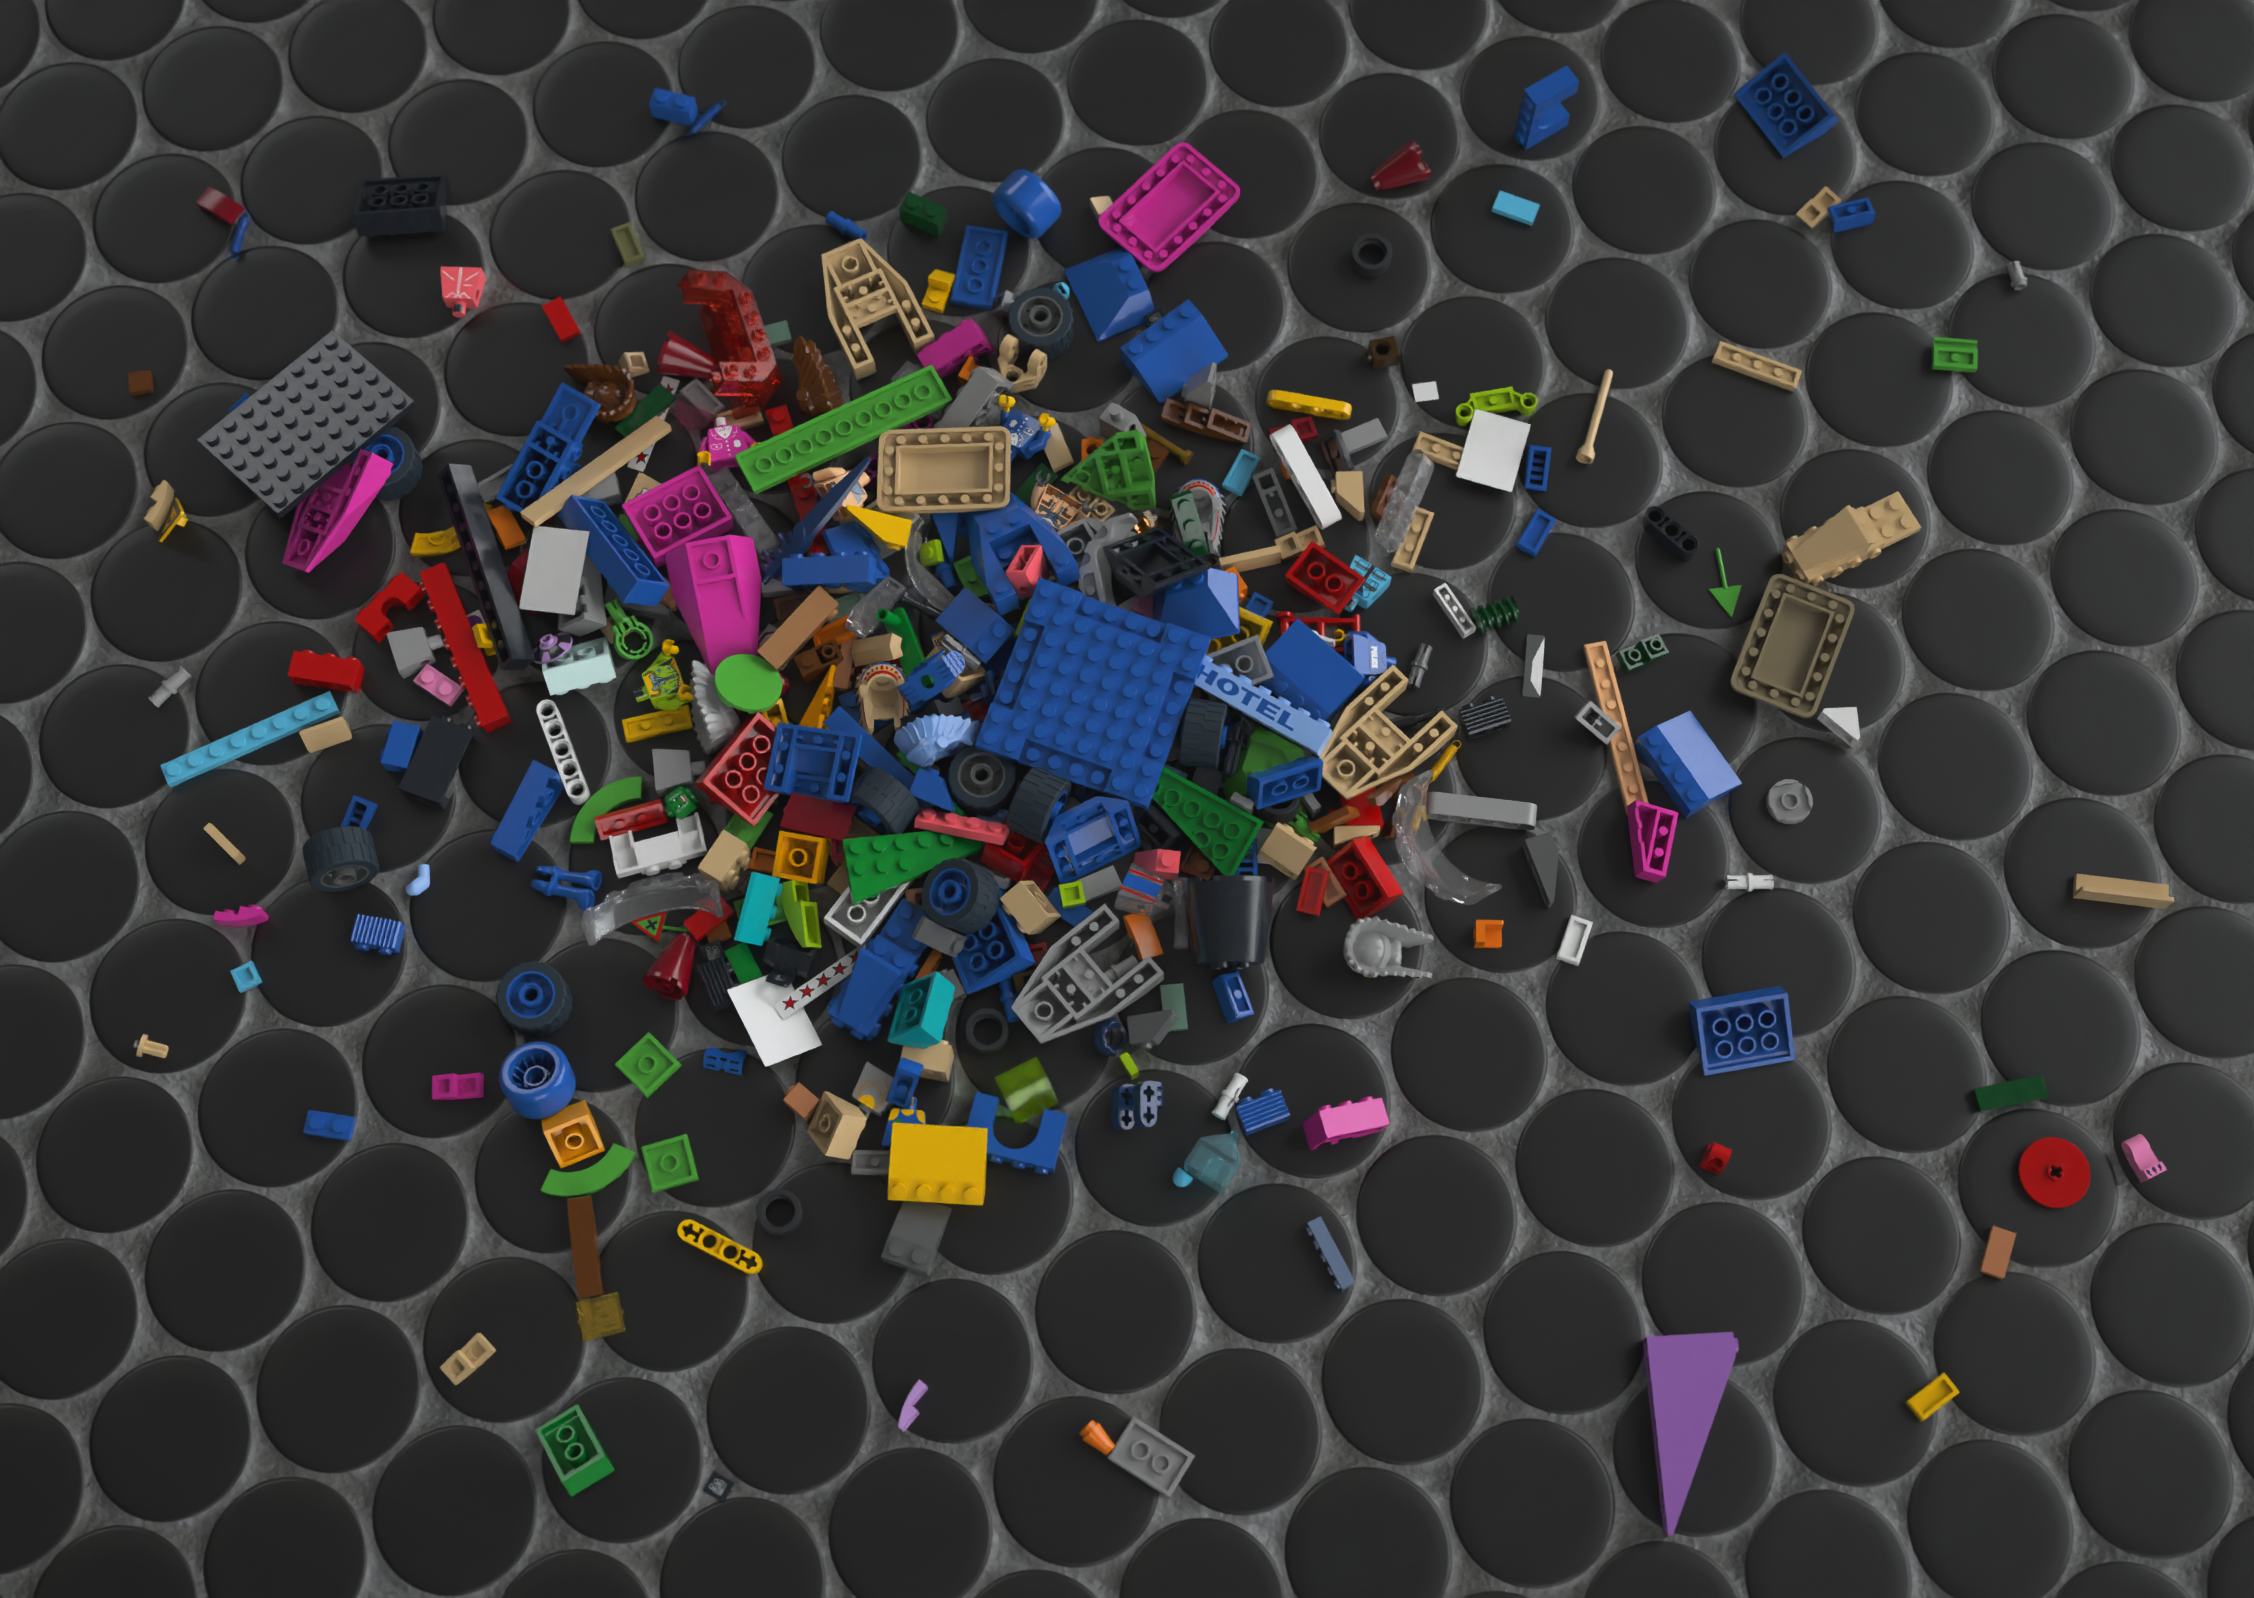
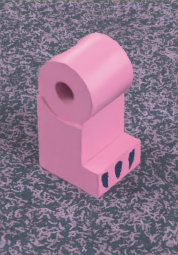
(2142, 1158)

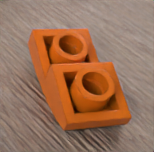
(506, 527)
(1143, 935)

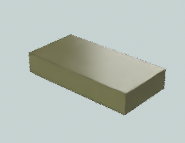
(628, 244)

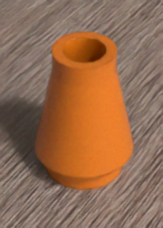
(1096, 1437)

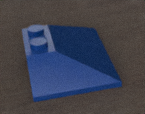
(1111, 293)
(1201, 604)
(813, 762)
(1091, 837)

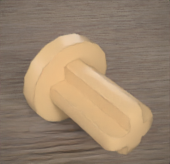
(150, 1047)

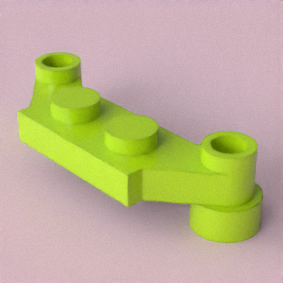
(1495, 402)

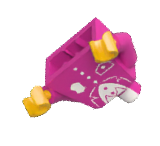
(722, 444)

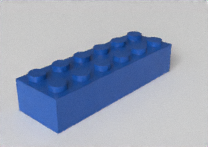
(614, 551)

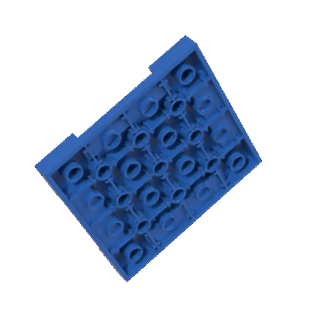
(1093, 693)

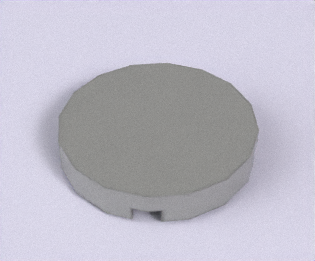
(1789, 801)

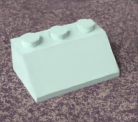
(580, 667)

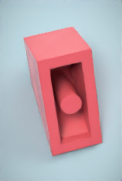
(1160, 862)

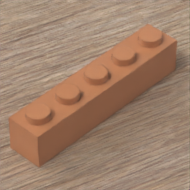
(845, 668)

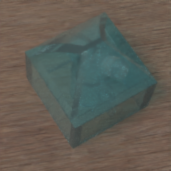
(1215, 1161)

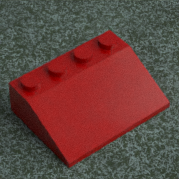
(740, 770)

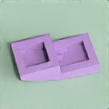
(908, 1412)

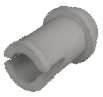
(2016, 276)

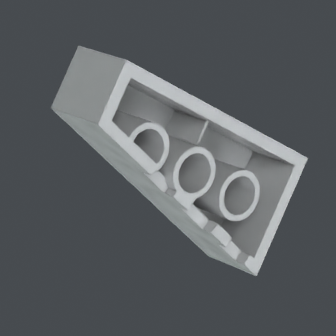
(975, 399)

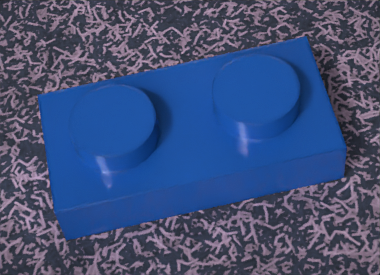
(329, 1125)

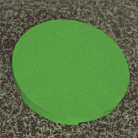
(747, 683)

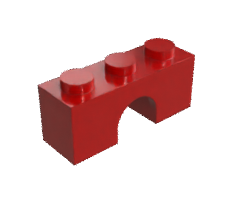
(399, 591)

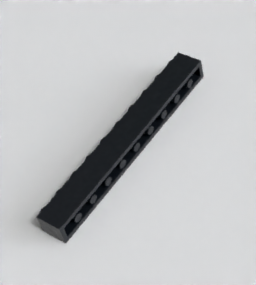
(486, 567)

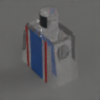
(1141, 892)

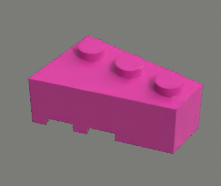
(955, 348)

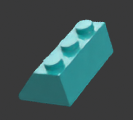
(758, 909)
(922, 1012)

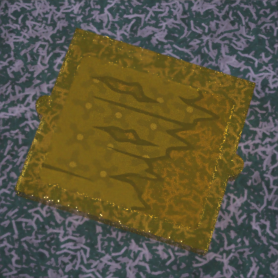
(600, 1316)

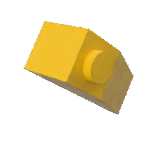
(884, 527)

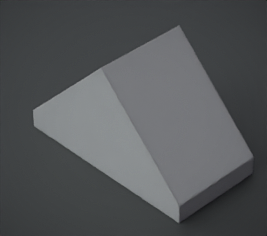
(1597, 722)

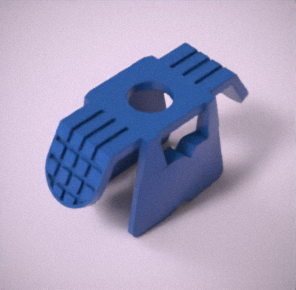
(943, 672)

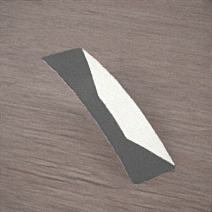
(1533, 665)

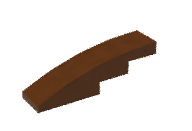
(1205, 422)
(584, 1246)

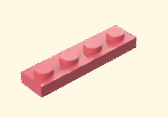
(961, 826)

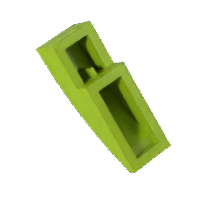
(801, 913)

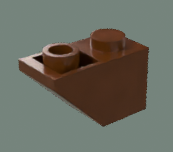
(817, 661)

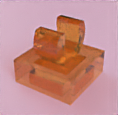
(1146, 522)

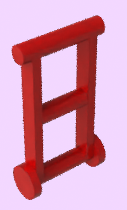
(1287, 618)

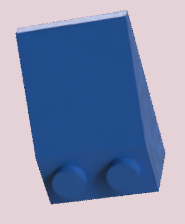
(975, 625)

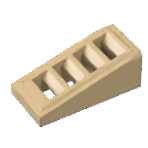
(1344, 834)

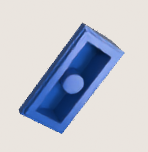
(1851, 214)
(1232, 997)

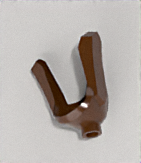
(1390, 791)

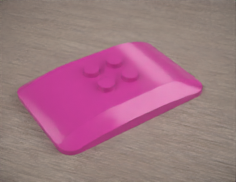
(1169, 207)

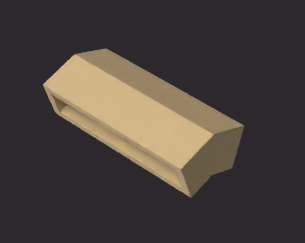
(876, 649)

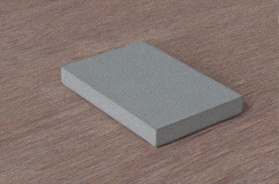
(1151, 1457)

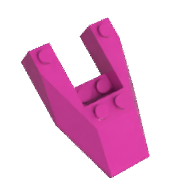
(331, 512)

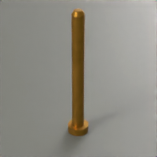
(1184, 456)

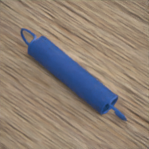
(705, 118)
(239, 235)

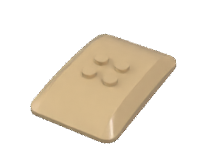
(944, 470)

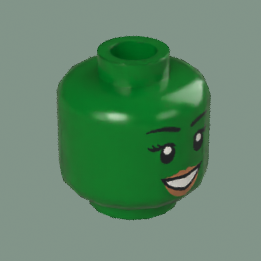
(680, 802)

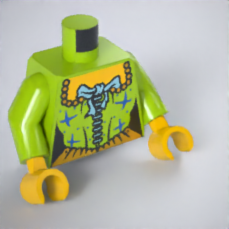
(664, 681)

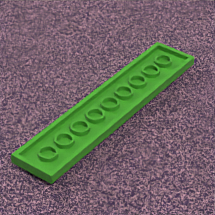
(843, 429)

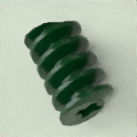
(1494, 614)

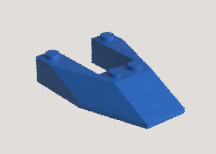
(996, 540)

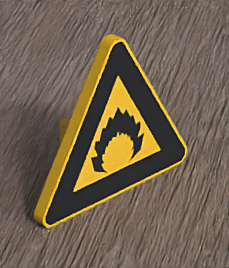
(175, 516)

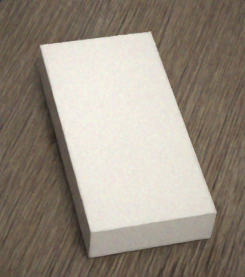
(1574, 940)

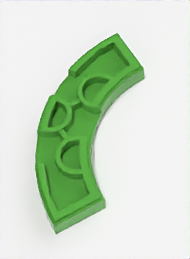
(601, 803)
(590, 1179)

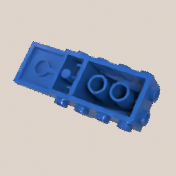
(549, 449)
(879, 974)

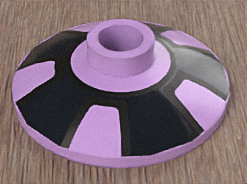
(552, 647)

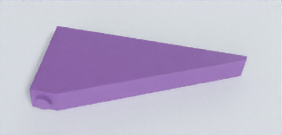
(1684, 1391)

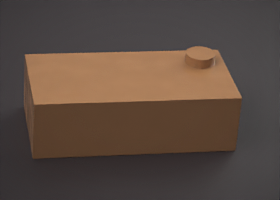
(799, 628)

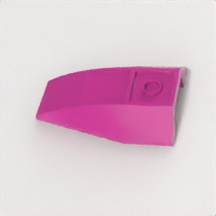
(718, 595)

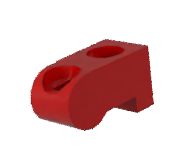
(1715, 1158)

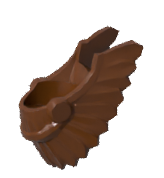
(817, 384)
(608, 387)

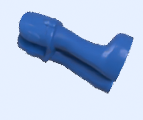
(584, 897)

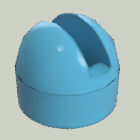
(1064, 286)
(1181, 1178)

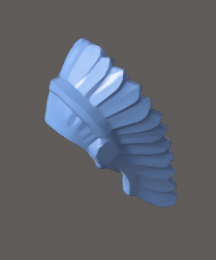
(936, 738)

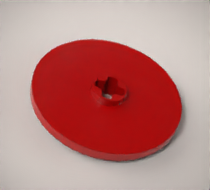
(2058, 1190)

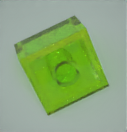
(1026, 1090)

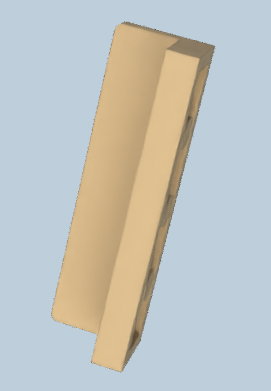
(2122, 891)

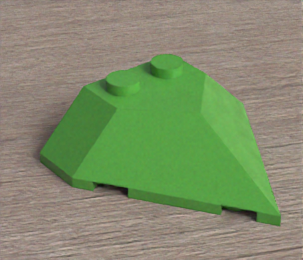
(1118, 471)
(1262, 753)

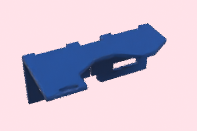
(737, 1056)

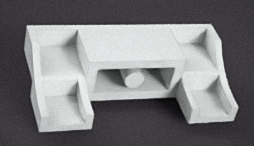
(658, 852)

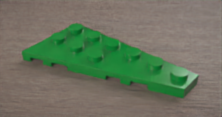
(1210, 822)
(896, 859)

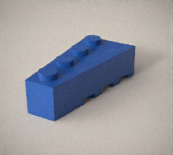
(829, 571)
(527, 811)

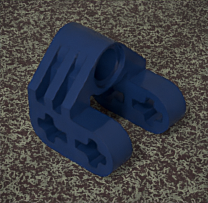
(1139, 1099)

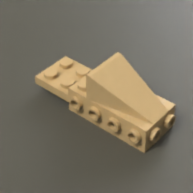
(1848, 539)

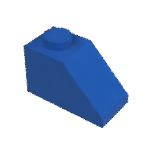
(932, 789)

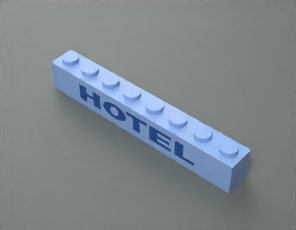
(1263, 707)

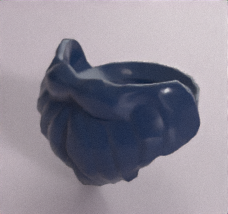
(1100, 1034)

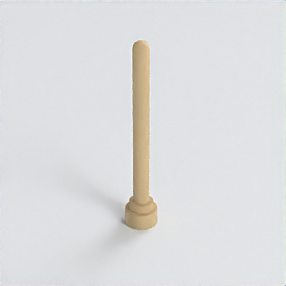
(1586, 452)

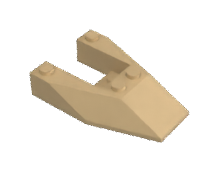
(864, 290)
(1370, 748)

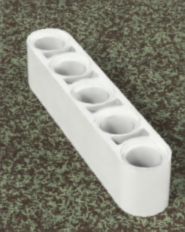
(1305, 476)
(560, 742)

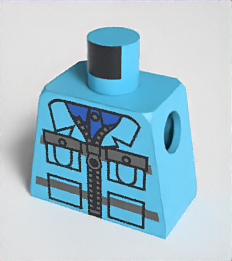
(1372, 587)

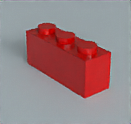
(326, 671)

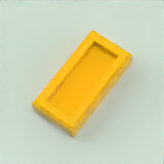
(1932, 1397)

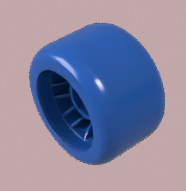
(1026, 204)
(537, 1080)

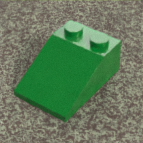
(574, 1450)

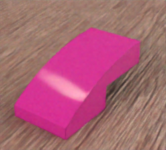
(457, 1086)

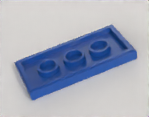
(979, 267)

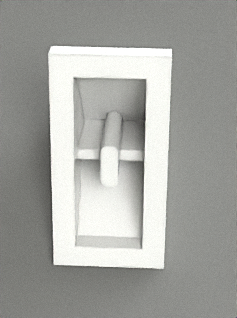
(1842, 722)

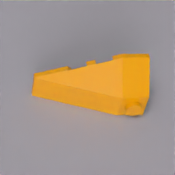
(822, 703)

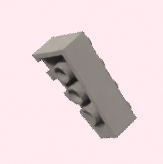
(589, 606)

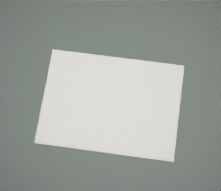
(554, 570)
(772, 1035)

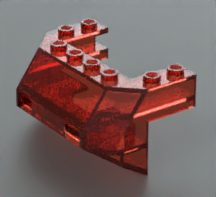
(736, 338)

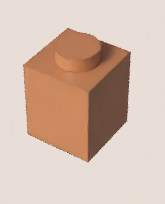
(801, 1101)

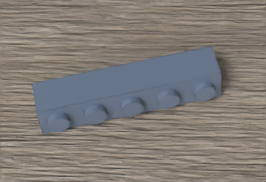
(1330, 1254)

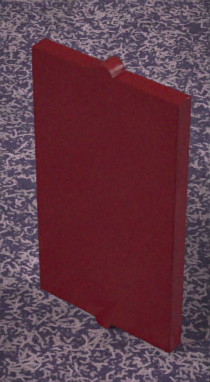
(817, 817)

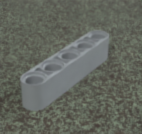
(1481, 811)

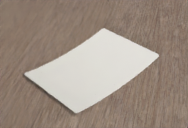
(1493, 450)

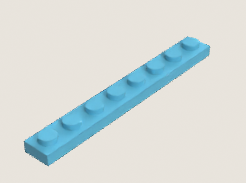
(249, 739)

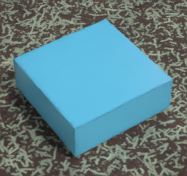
(246, 976)

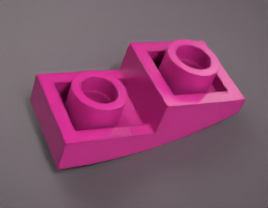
(245, 917)

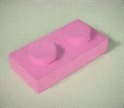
(438, 685)

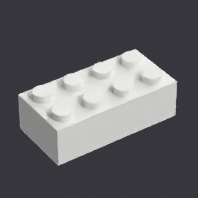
(862, 920)

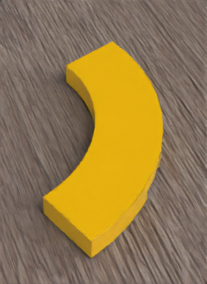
(438, 542)

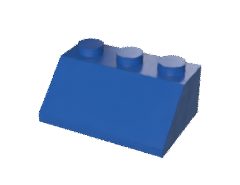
(853, 538)
(1285, 781)

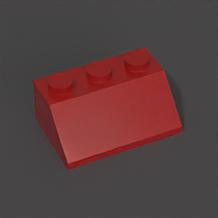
(1364, 878)

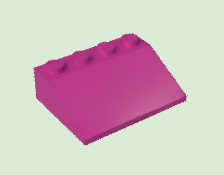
(677, 514)

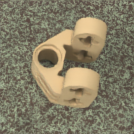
(1036, 365)

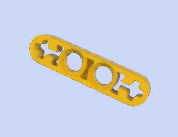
(1309, 404)
(721, 1244)

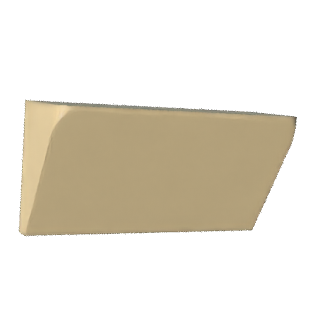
(326, 734)

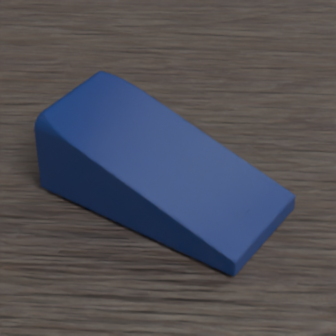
(904, 1082)

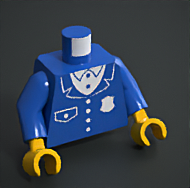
(1026, 432)

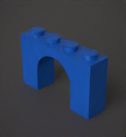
(1541, 107)
(1040, 1154)

